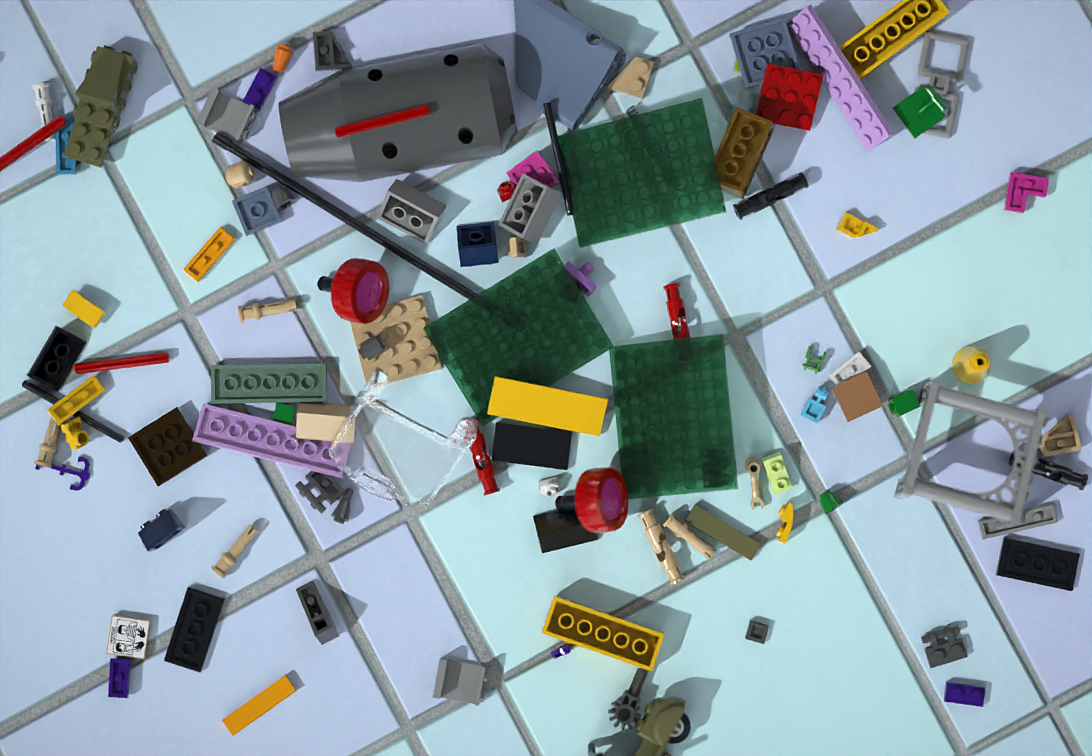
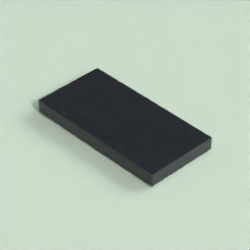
(531, 446)
(1037, 564)
(194, 629)

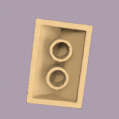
(320, 420)

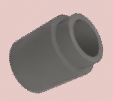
(372, 347)

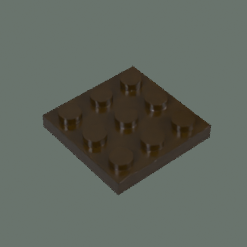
(167, 446)

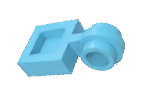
(814, 409)

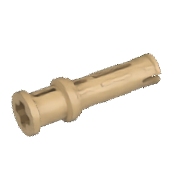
(257, 311)
(49, 449)
(681, 530)
(229, 558)

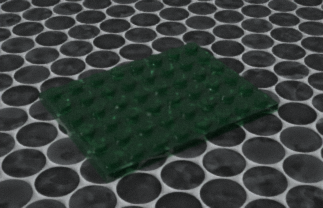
(642, 173)
(519, 329)
(673, 417)

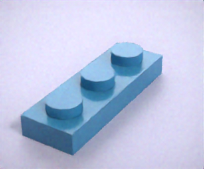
(64, 165)

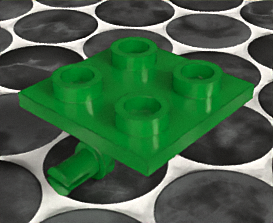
(920, 110)

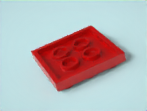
(789, 96)

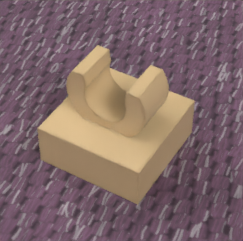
(517, 248)

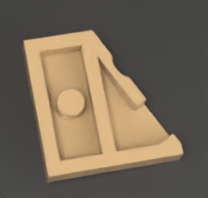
(633, 78)
(1061, 438)

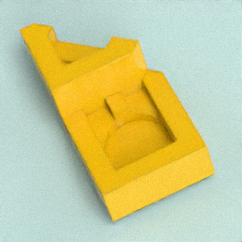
(855, 227)

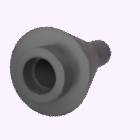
(342, 511)

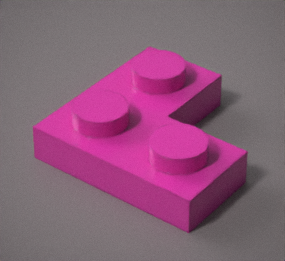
(535, 167)
(1019, 187)

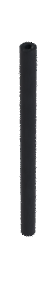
(558, 158)
(85, 418)

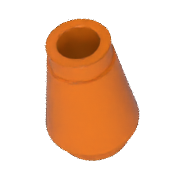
(282, 57)

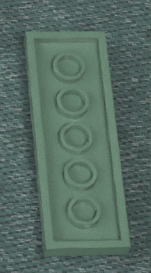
(268, 383)

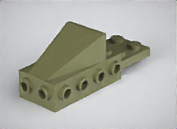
(100, 104)

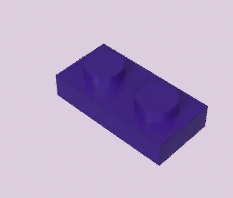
(260, 88)
(119, 678)
(964, 694)

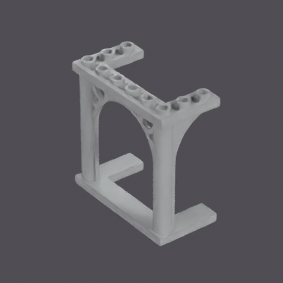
(1030, 421)

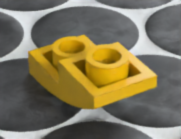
(84, 309)
(786, 516)

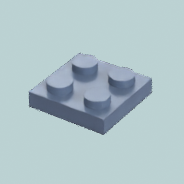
(256, 211)

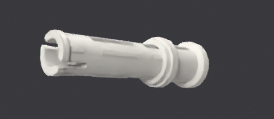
(44, 102)

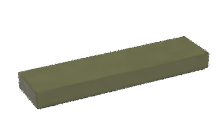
(722, 532)

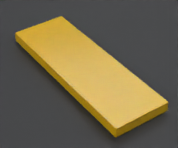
(547, 406)

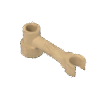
(754, 480)

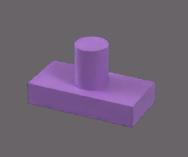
(581, 277)

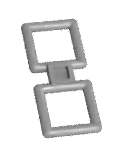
(940, 80)

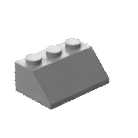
(529, 209)
(411, 211)

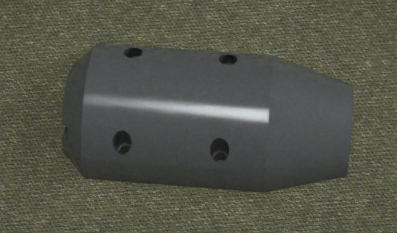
(461, 99)

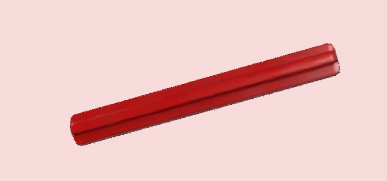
(382, 121)
(32, 141)
(120, 363)

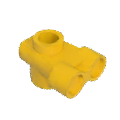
(74, 434)

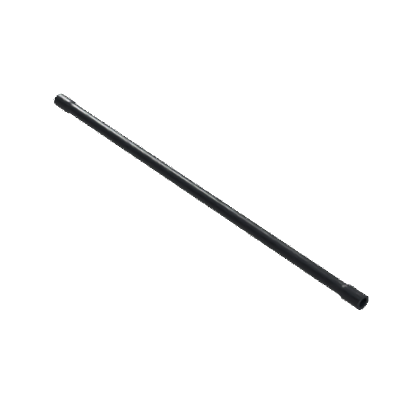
(228, 145)

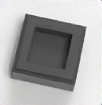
(756, 632)

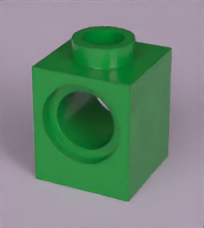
(903, 403)

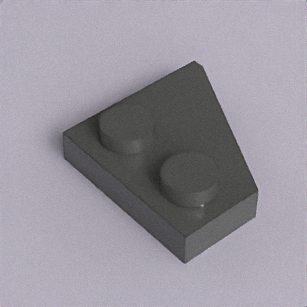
(328, 52)

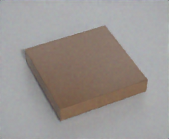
(857, 396)

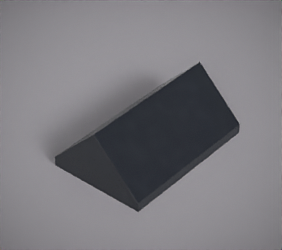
(56, 358)
(561, 530)

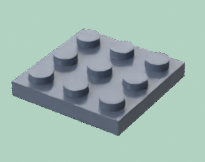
(762, 45)

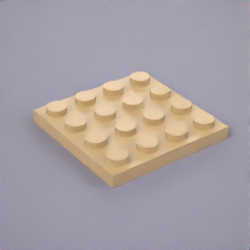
(408, 345)

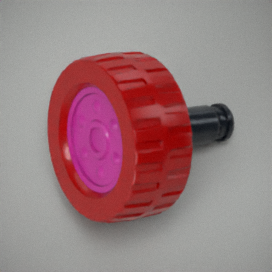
(358, 290)
(598, 499)

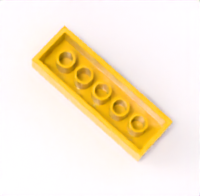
(891, 34)
(603, 633)

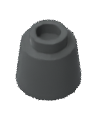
(282, 198)

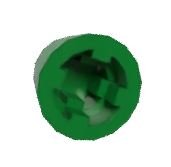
(830, 501)

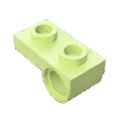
(776, 473)

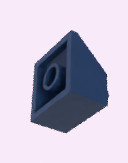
(477, 244)
(160, 530)

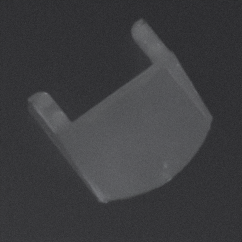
(394, 452)

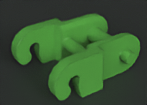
(816, 369)

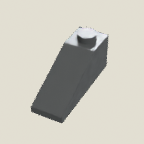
(317, 613)

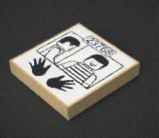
(128, 637)

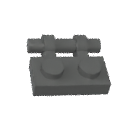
(325, 485)
(946, 652)

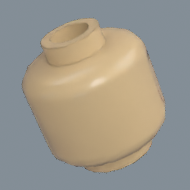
(239, 174)

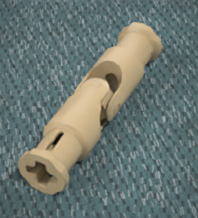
(655, 535)

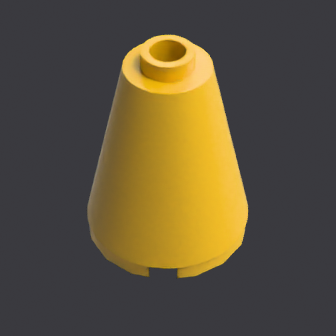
(971, 364)

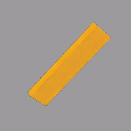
(259, 705)

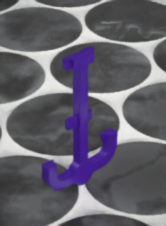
(84, 475)

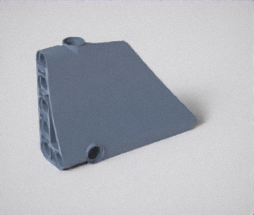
(560, 61)

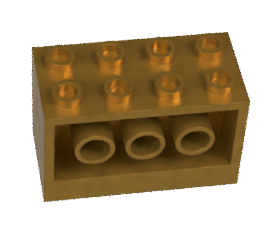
(742, 151)

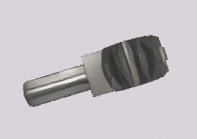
(629, 700)

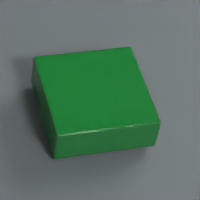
(284, 413)

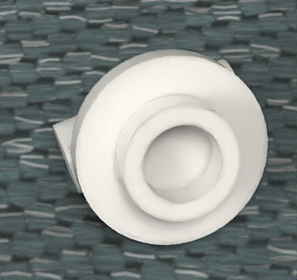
(549, 487)

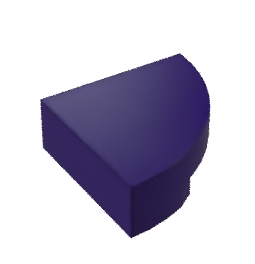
(560, 651)

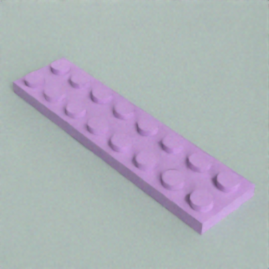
(839, 78)
(263, 440)

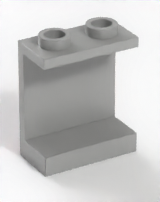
(227, 115)
(460, 681)

